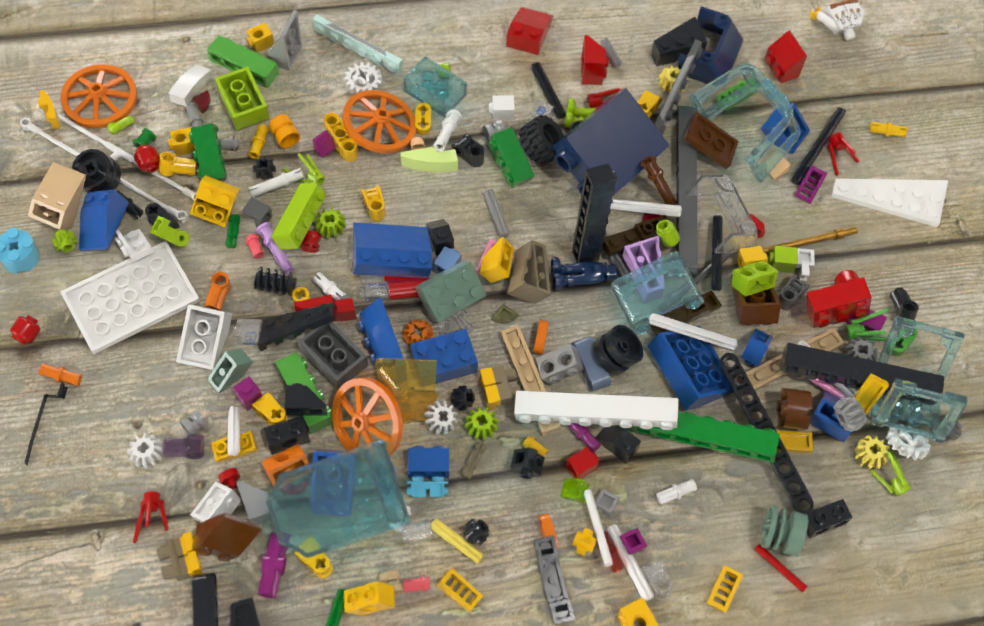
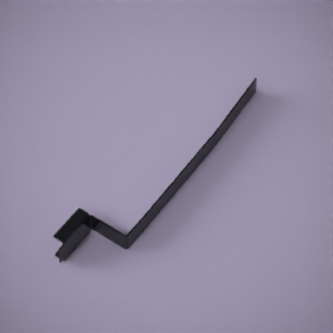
(61, 394)

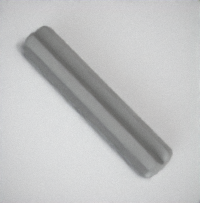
(496, 213)

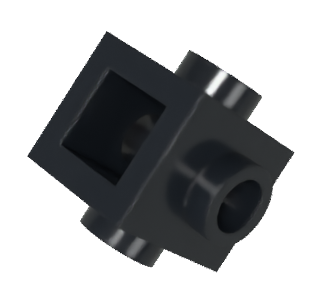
(527, 462)

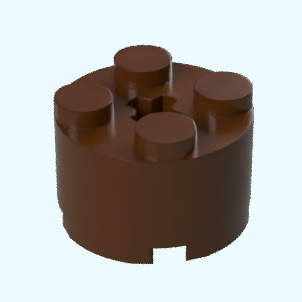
(794, 409)

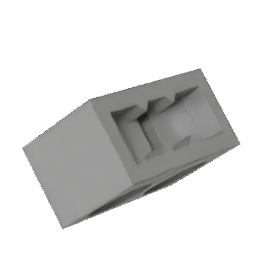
(558, 359)

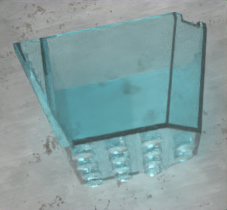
(337, 500)

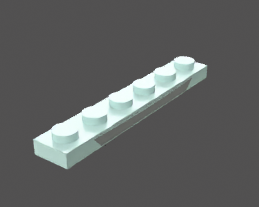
(357, 44)

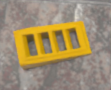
(451, 573)
(733, 573)

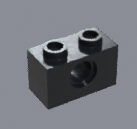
(286, 434)

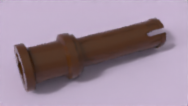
(656, 175)

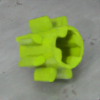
(64, 240)

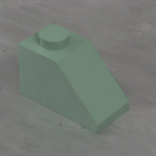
(229, 369)

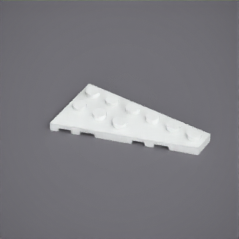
(908, 199)

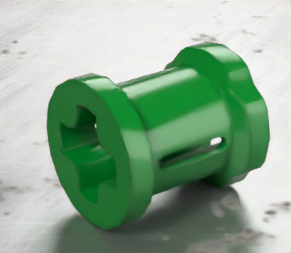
(145, 138)

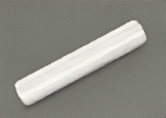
(233, 431)

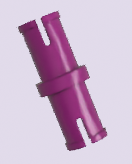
(583, 433)

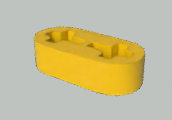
(419, 118)

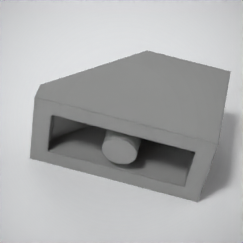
(254, 502)

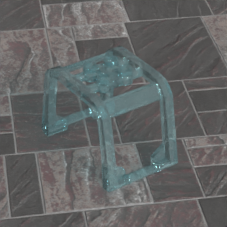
(769, 90)
(897, 408)

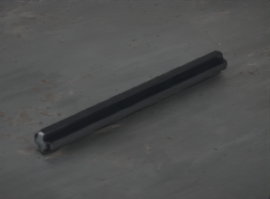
(818, 146)

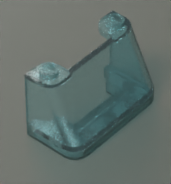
(657, 290)

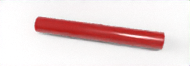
(781, 568)

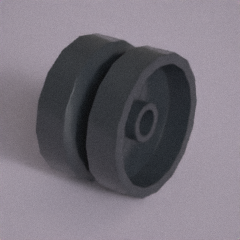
(100, 170)
(618, 350)

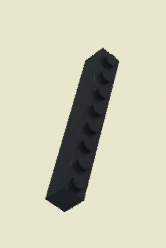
(593, 212)
(854, 371)

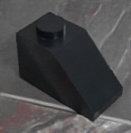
(440, 235)
(303, 401)
(619, 442)

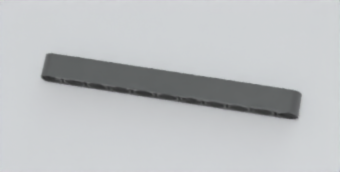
(685, 177)

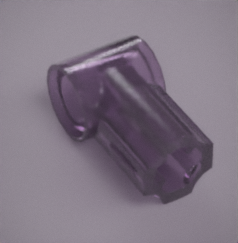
(190, 447)

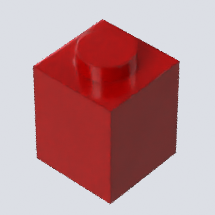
(582, 463)

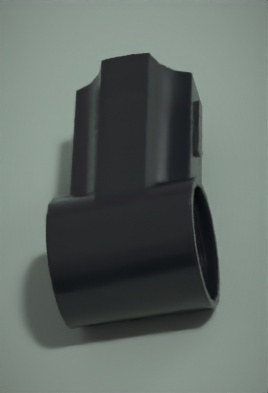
(904, 305)

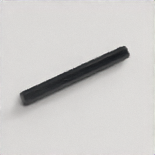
(717, 238)

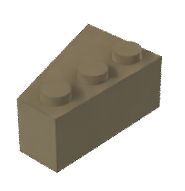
(530, 273)

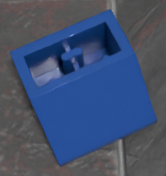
(826, 420)

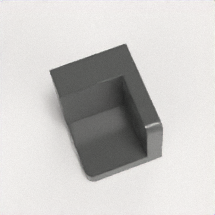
(258, 211)

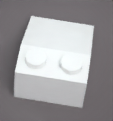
(203, 336)

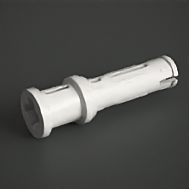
(449, 126)

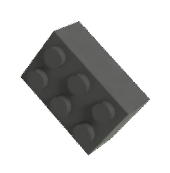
(333, 354)

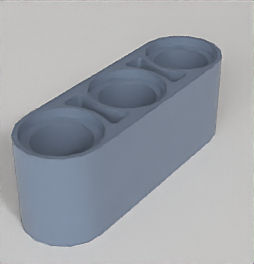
(594, 374)

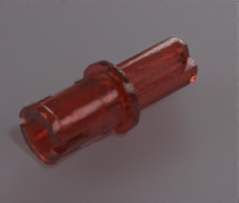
(617, 564)

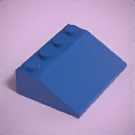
(391, 250)
(690, 368)

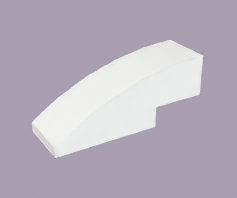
(189, 85)

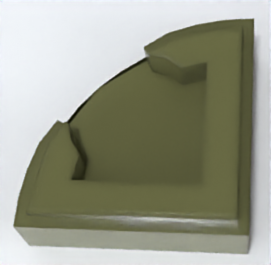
(504, 315)

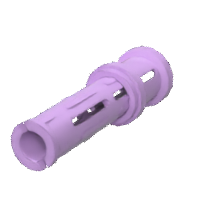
(281, 258)

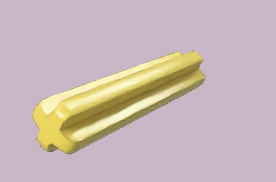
(457, 541)

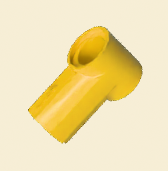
(171, 164)

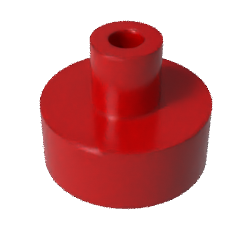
(229, 477)

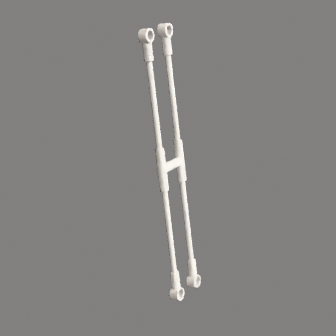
(117, 153)

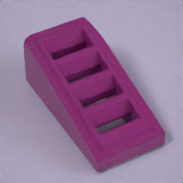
(814, 171)

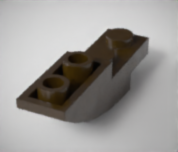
(641, 231)
(688, 315)

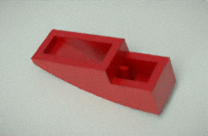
(345, 307)

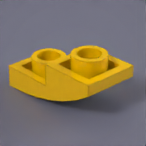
(46, 104)
(247, 446)

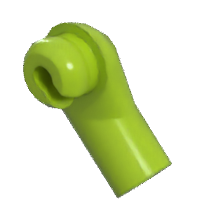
(117, 127)

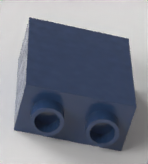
(614, 135)

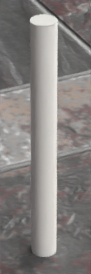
(598, 528)

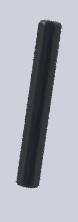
(548, 90)

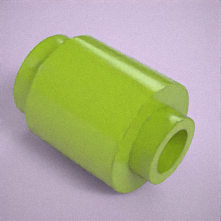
(667, 233)

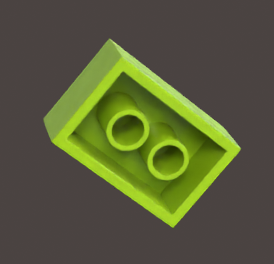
(242, 98)

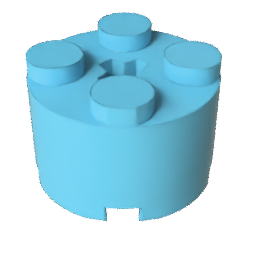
(18, 251)

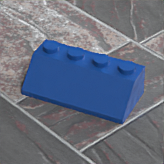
(379, 332)

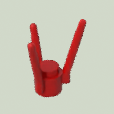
(596, 99)
(838, 142)
(150, 503)

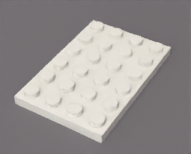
(129, 297)

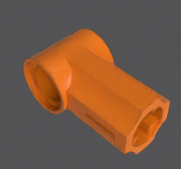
(218, 293)

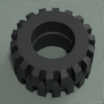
(539, 137)

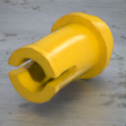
(530, 442)

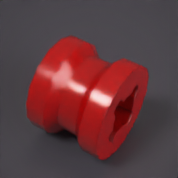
(311, 241)

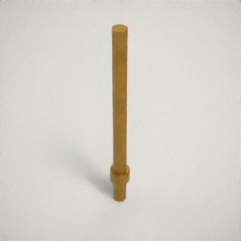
(837, 234)

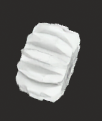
(447, 420)
(145, 451)

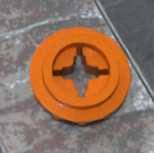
(409, 330)

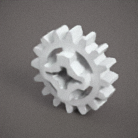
(362, 78)
(908, 443)

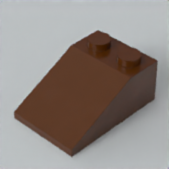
(758, 307)
(225, 536)

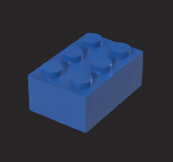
(453, 355)

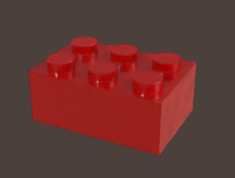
(838, 302)

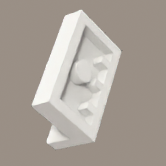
(133, 244)
(215, 502)

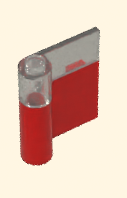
(389, 287)

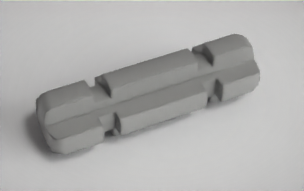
(611, 53)

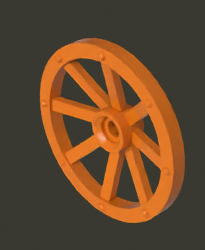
(98, 93)
(381, 119)
(363, 420)

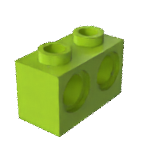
(754, 278)

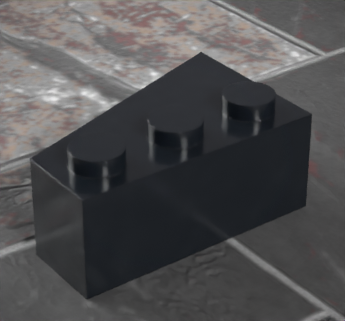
(678, 40)

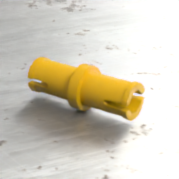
(888, 129)
(258, 141)

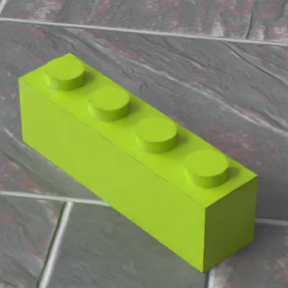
(298, 216)

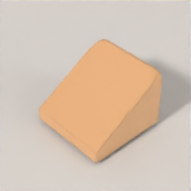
(780, 169)

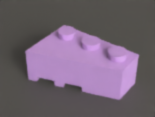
(641, 253)

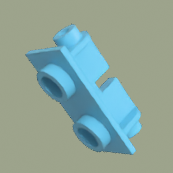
(419, 486)

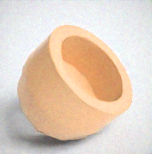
(417, 143)

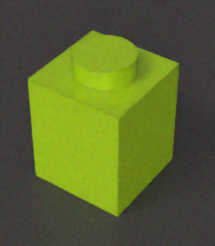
(783, 258)

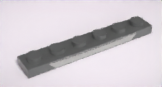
(680, 83)

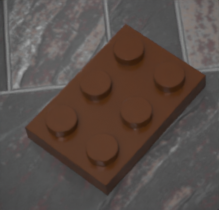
(711, 140)

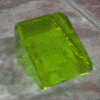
(574, 489)

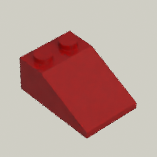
(528, 30)

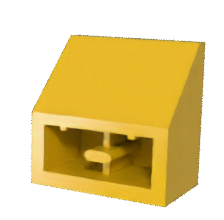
(214, 201)

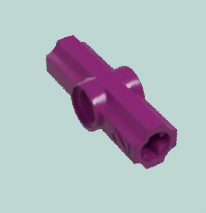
(272, 568)

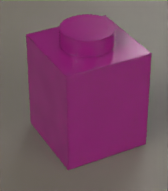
(247, 392)

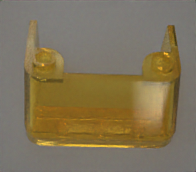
(410, 383)

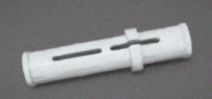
(277, 182)

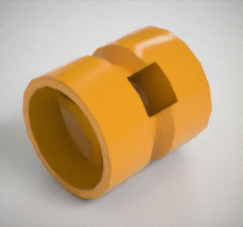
(284, 131)

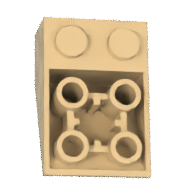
(58, 197)

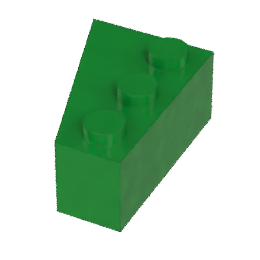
(208, 151)
(510, 157)

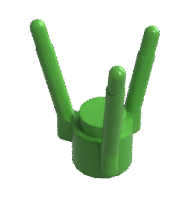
(855, 330)

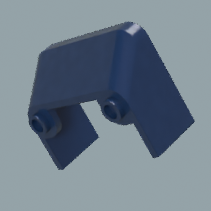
(710, 64)

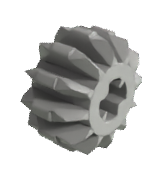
(861, 349)
(850, 414)

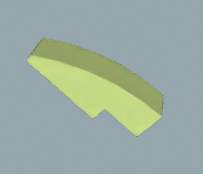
(430, 160)

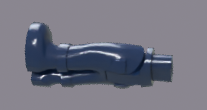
(590, 273)

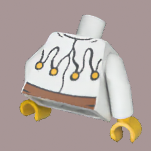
(841, 17)

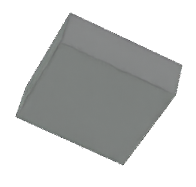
(606, 502)

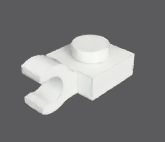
(805, 262)

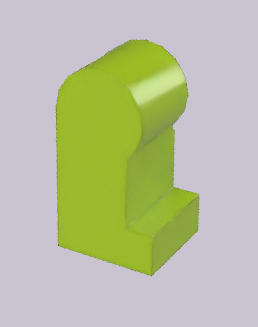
(169, 234)

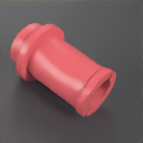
(253, 242)
(416, 584)

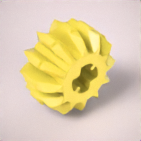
(668, 77)
(879, 455)

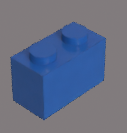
(428, 461)

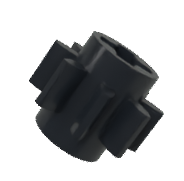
(264, 168)
(462, 397)
(476, 531)

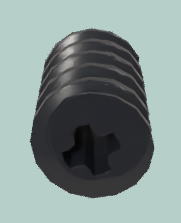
(275, 282)

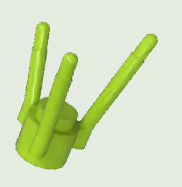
(312, 175)
(899, 484)

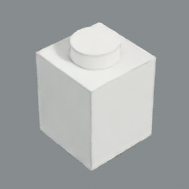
(502, 107)

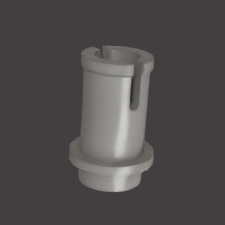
(229, 143)

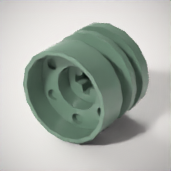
(786, 531)

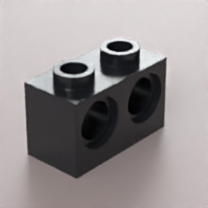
(828, 518)

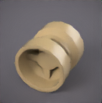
(392, 578)

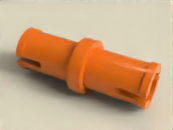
(60, 374)

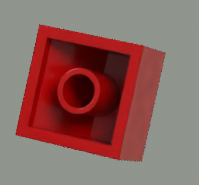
(786, 57)
(593, 62)

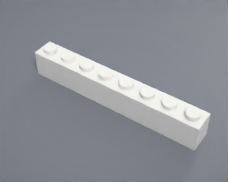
(596, 409)

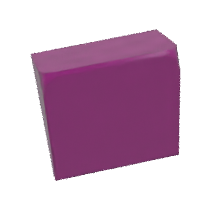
(323, 144)
(633, 541)

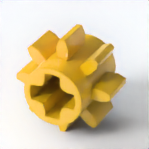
(584, 541)

